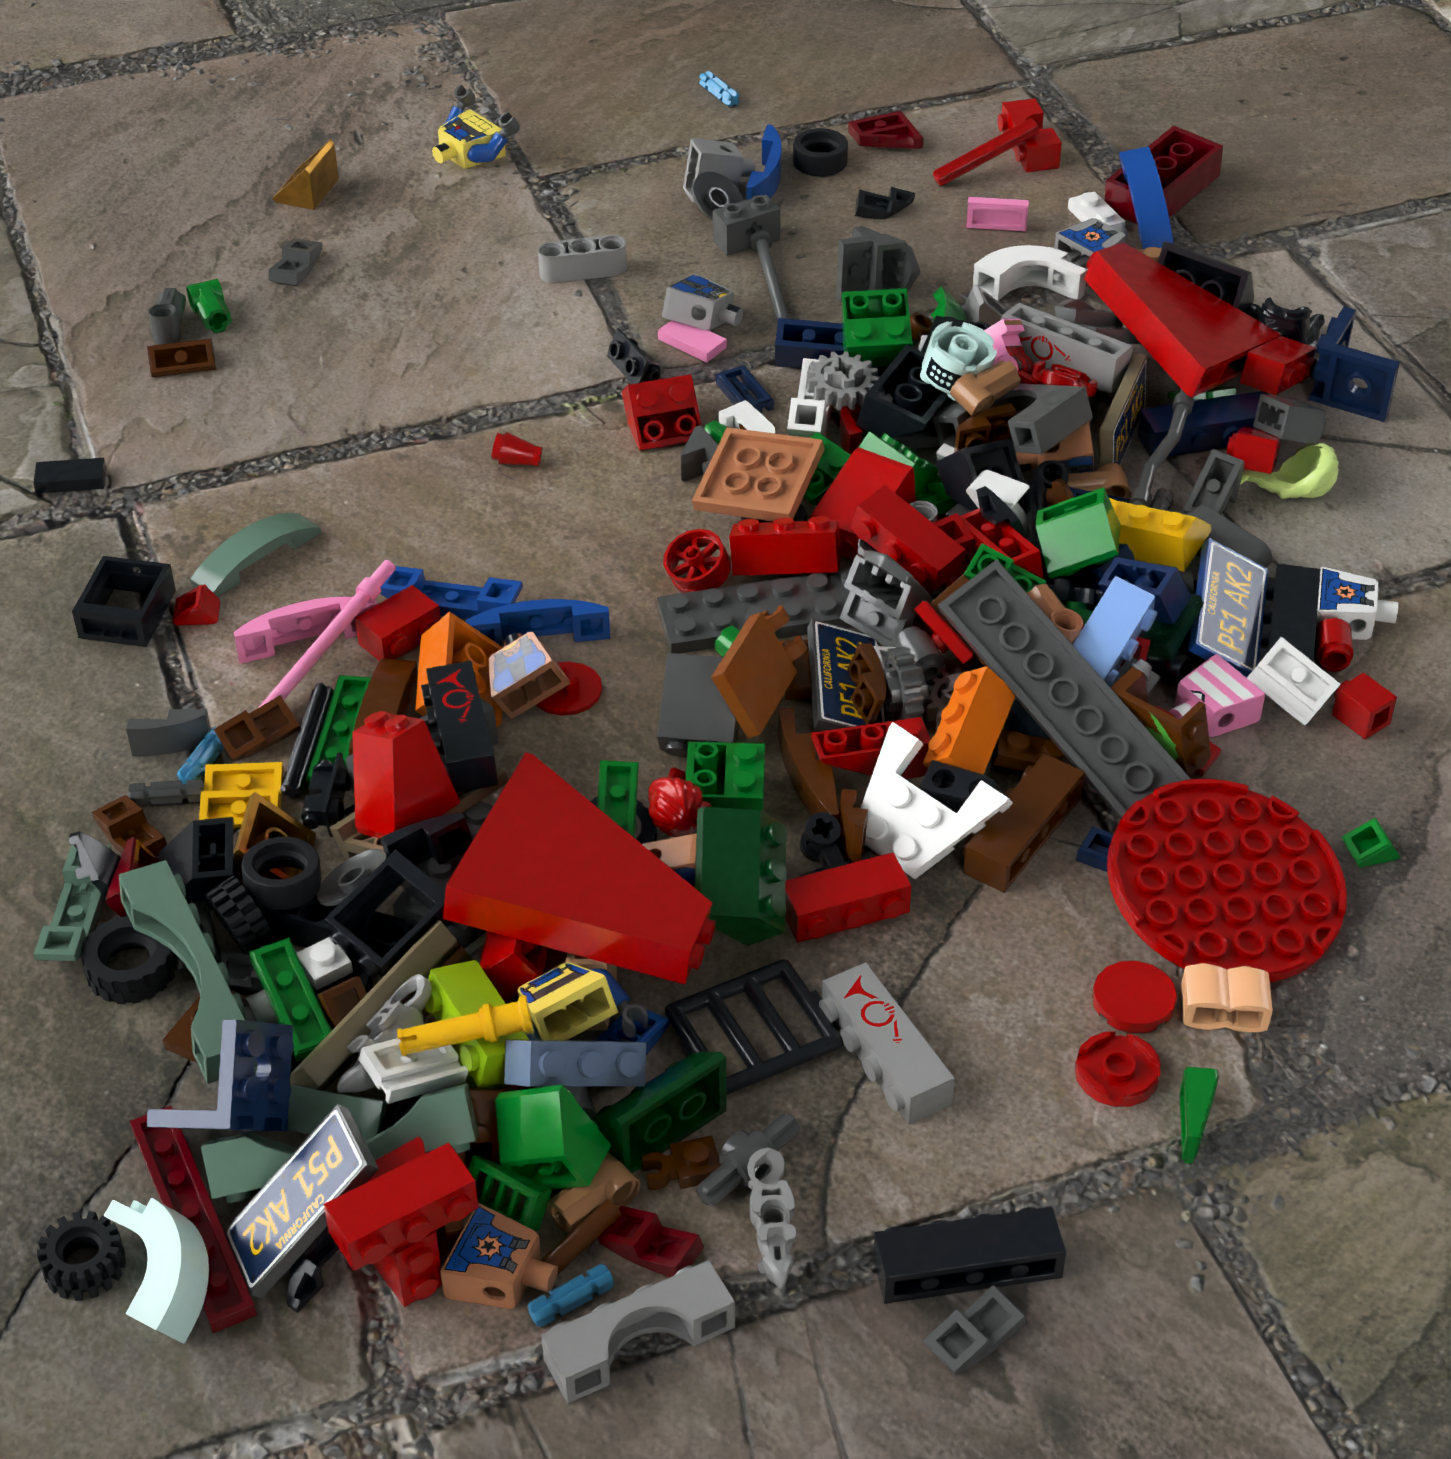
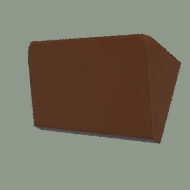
(181, 357)

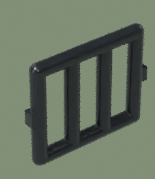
(750, 985)

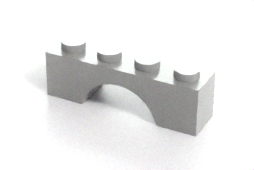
(687, 1305)

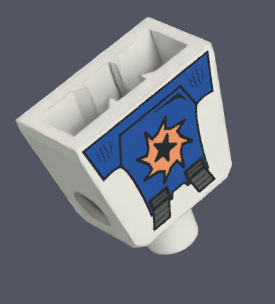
(1354, 601)

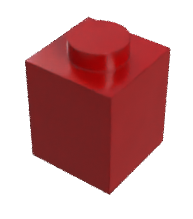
(1363, 705)

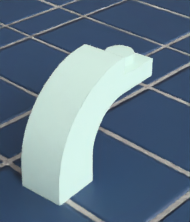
(175, 1270)

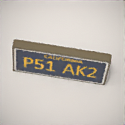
(1123, 413)

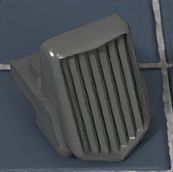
(874, 262)
(1093, 319)
(881, 597)

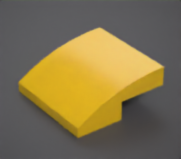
(230, 786)

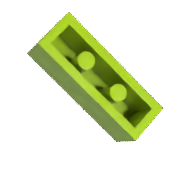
(461, 991)

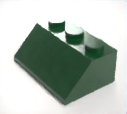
(742, 871)
(665, 1108)

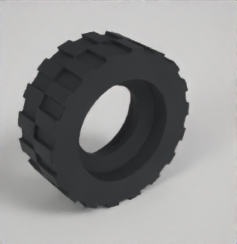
(130, 984)

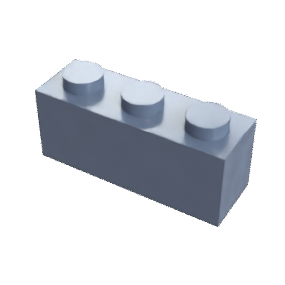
(574, 1063)

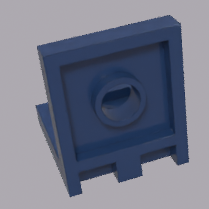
(1342, 364)
(244, 1098)

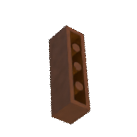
(1015, 836)

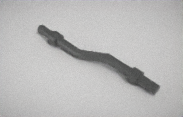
(1181, 407)

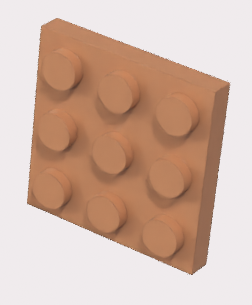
(758, 474)

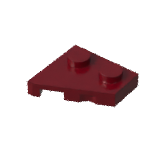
(886, 130)

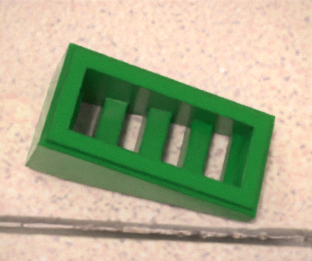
(1195, 1103)
(536, 1192)

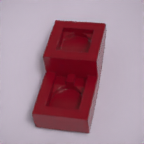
(644, 1241)

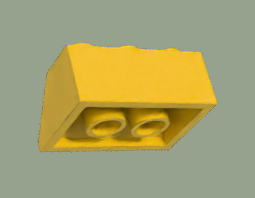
(1160, 535)

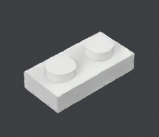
(1090, 206)

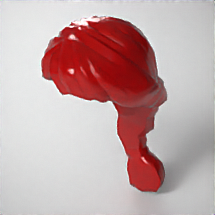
(675, 804)

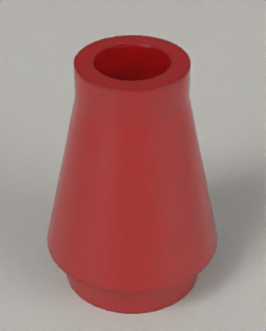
(515, 451)

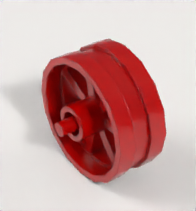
(697, 563)

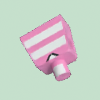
(1227, 694)

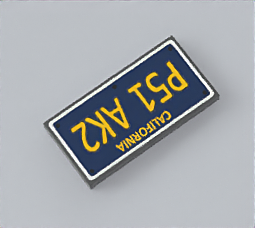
(831, 686)
(290, 1206)

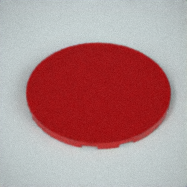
(1226, 879)

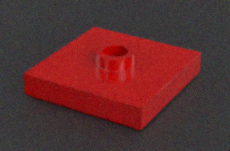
(944, 636)

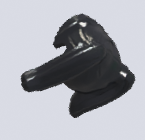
(1290, 323)

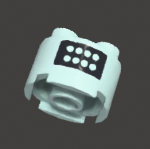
(955, 353)

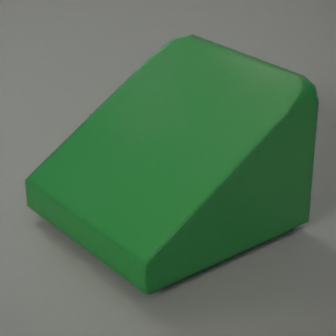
(1370, 844)

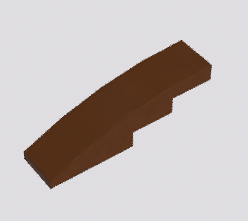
(387, 690)
(809, 776)

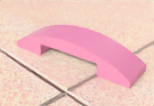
(289, 624)

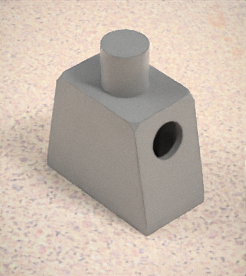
(715, 157)

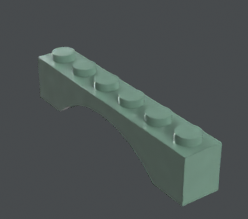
(159, 909)
(250, 1160)

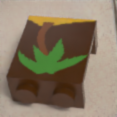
(1183, 739)

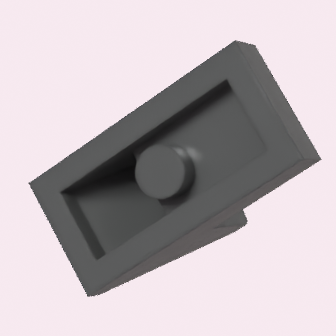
(697, 454)
(1217, 483)

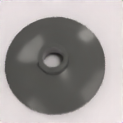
(713, 192)
(349, 876)

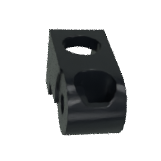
(952, 784)

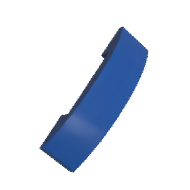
(769, 180)
(1147, 197)
(458, 599)
(545, 617)

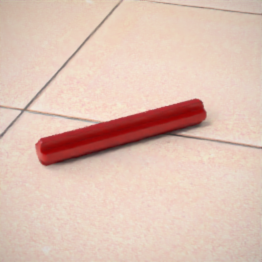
(985, 152)

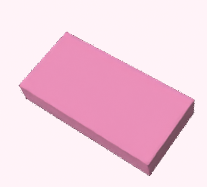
(997, 214)
(692, 340)

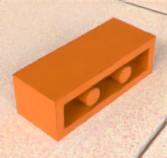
(971, 721)

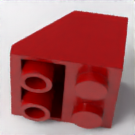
(661, 411)

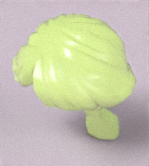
(1305, 474)

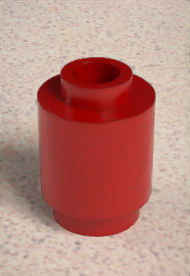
(1334, 644)

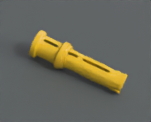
(486, 1024)

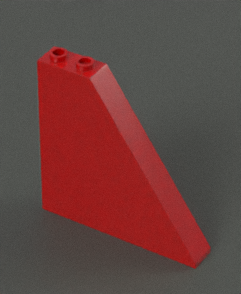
(1178, 322)
(576, 882)

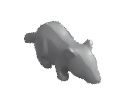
(384, 1028)
(771, 1215)

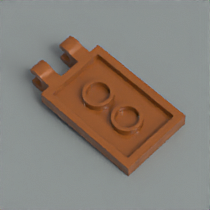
(757, 670)

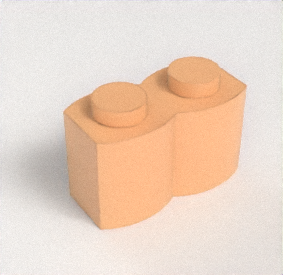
(1226, 998)

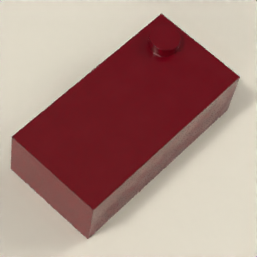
(1184, 167)

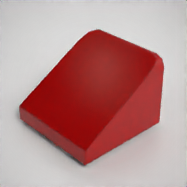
(197, 607)

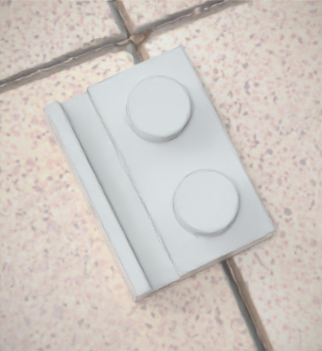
(1293, 681)
(411, 1074)

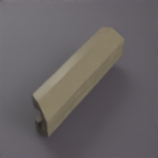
(331, 1057)

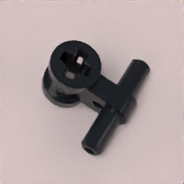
(820, 840)

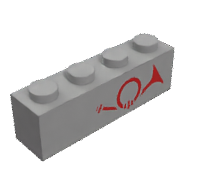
(1073, 346)
(887, 1043)

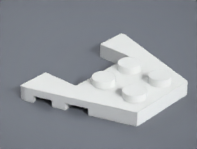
(910, 820)

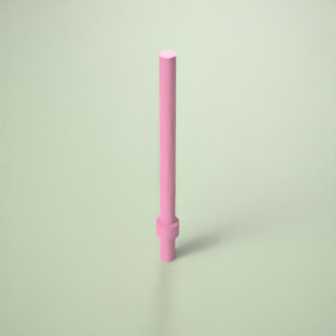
(366, 593)

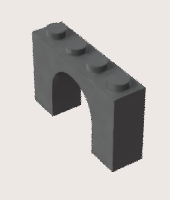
(1041, 420)

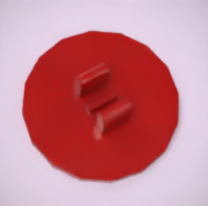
(579, 695)

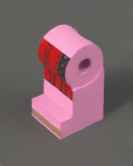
(1009, 345)

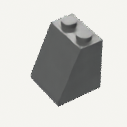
(693, 705)

